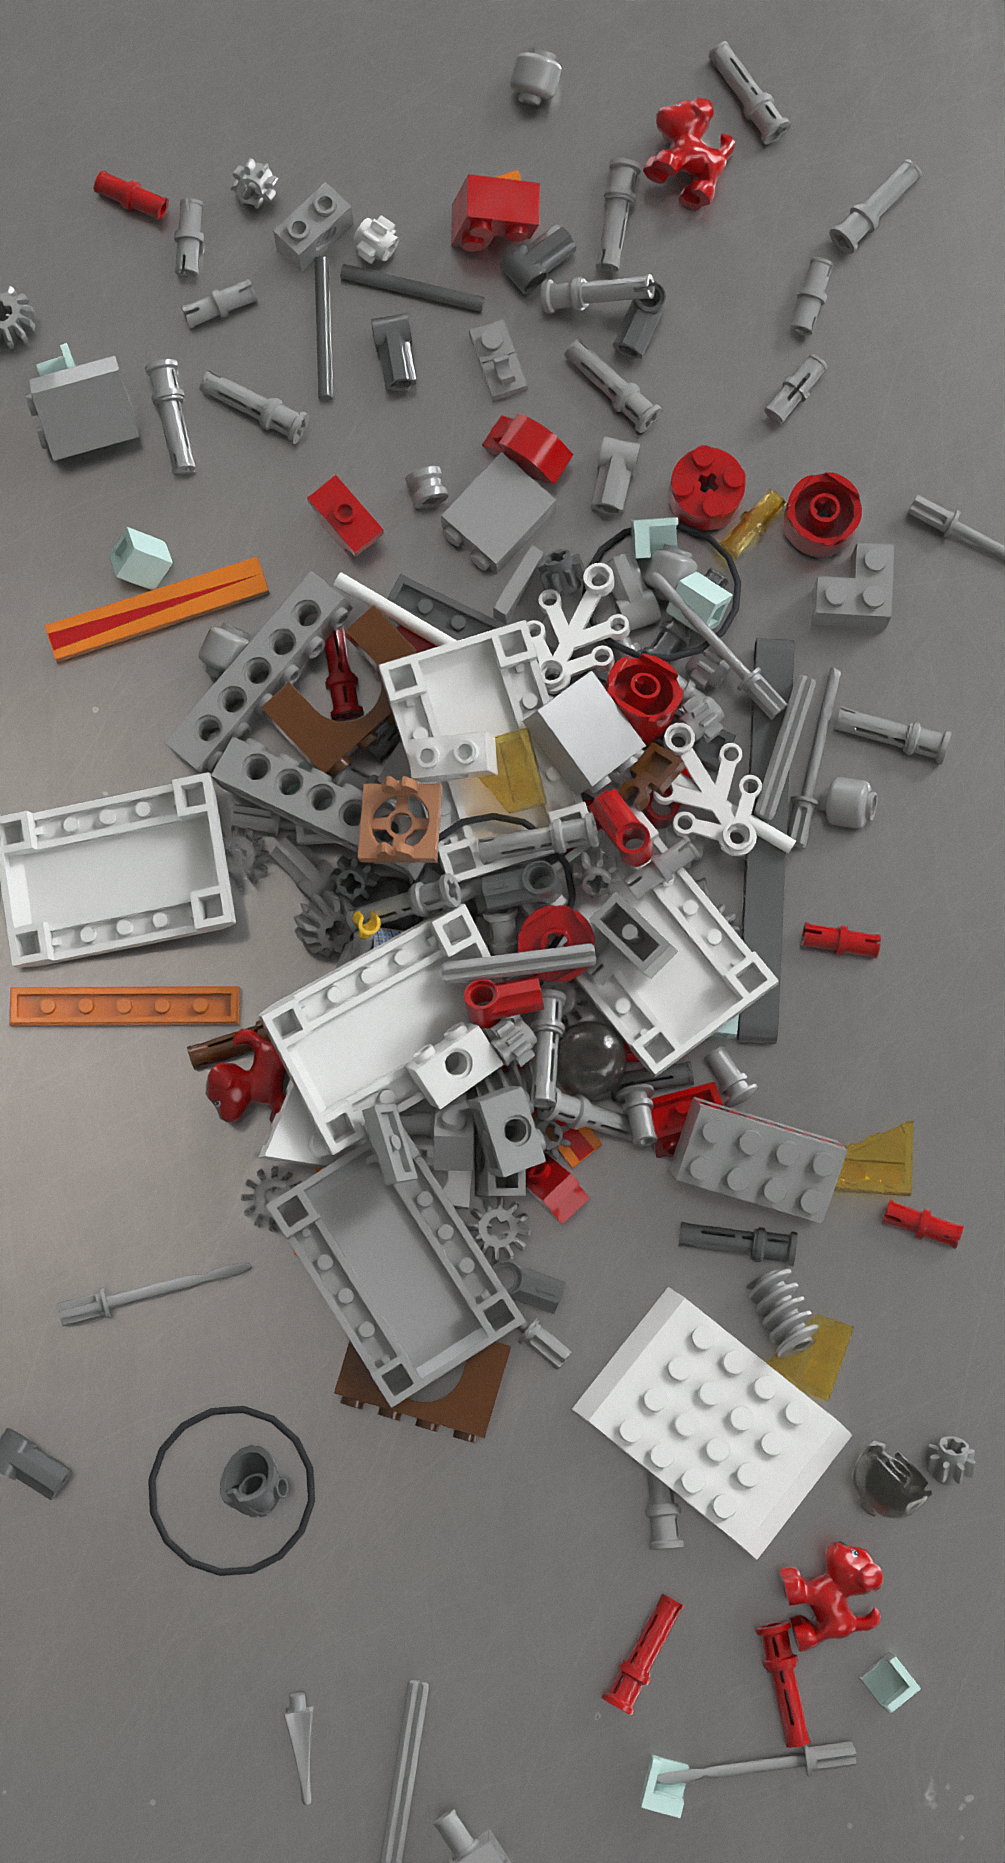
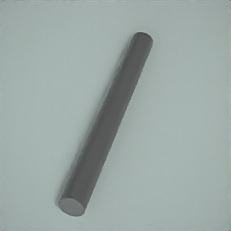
(412, 287)
(323, 328)

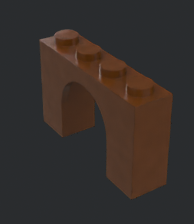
(330, 742)
(463, 1409)

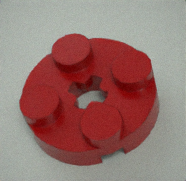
(557, 920)

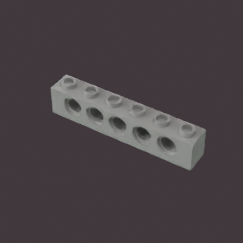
(260, 655)
(244, 759)

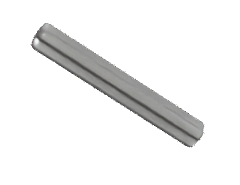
(785, 747)
(518, 963)

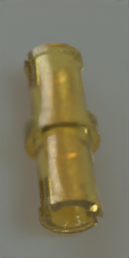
(753, 523)

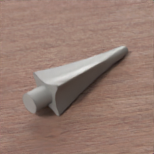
(299, 1726)

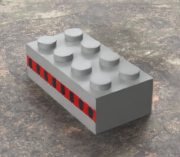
(758, 1160)

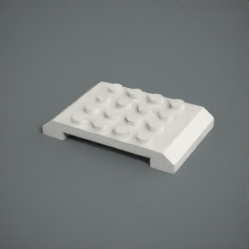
(476, 687)
(114, 873)
(695, 991)
(364, 1021)
(712, 1422)

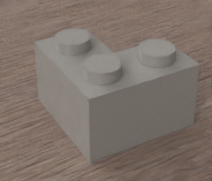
(861, 599)

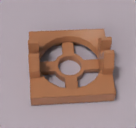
(427, 848)

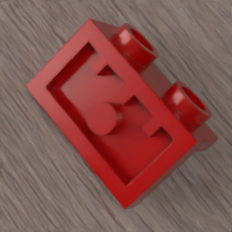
(671, 1112)

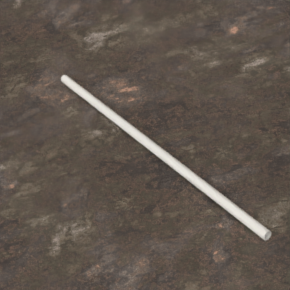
(439, 638)

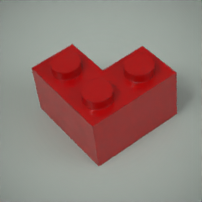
(491, 208)

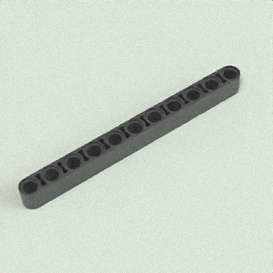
(765, 862)

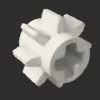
(376, 239)

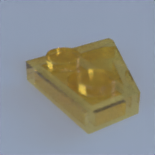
(518, 777)
(880, 1163)
(817, 1367)

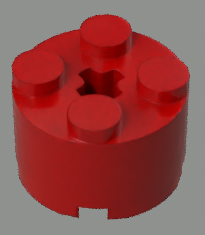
(704, 469)
(809, 499)
(645, 694)

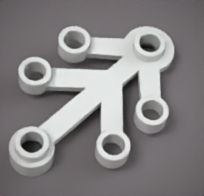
(573, 635)
(711, 796)

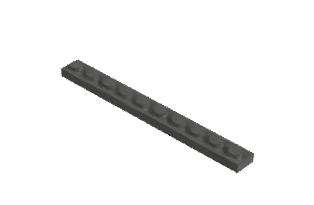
(463, 622)

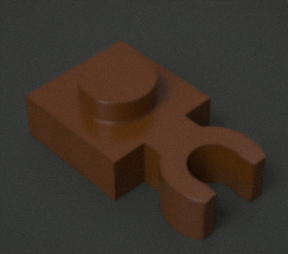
(652, 771)

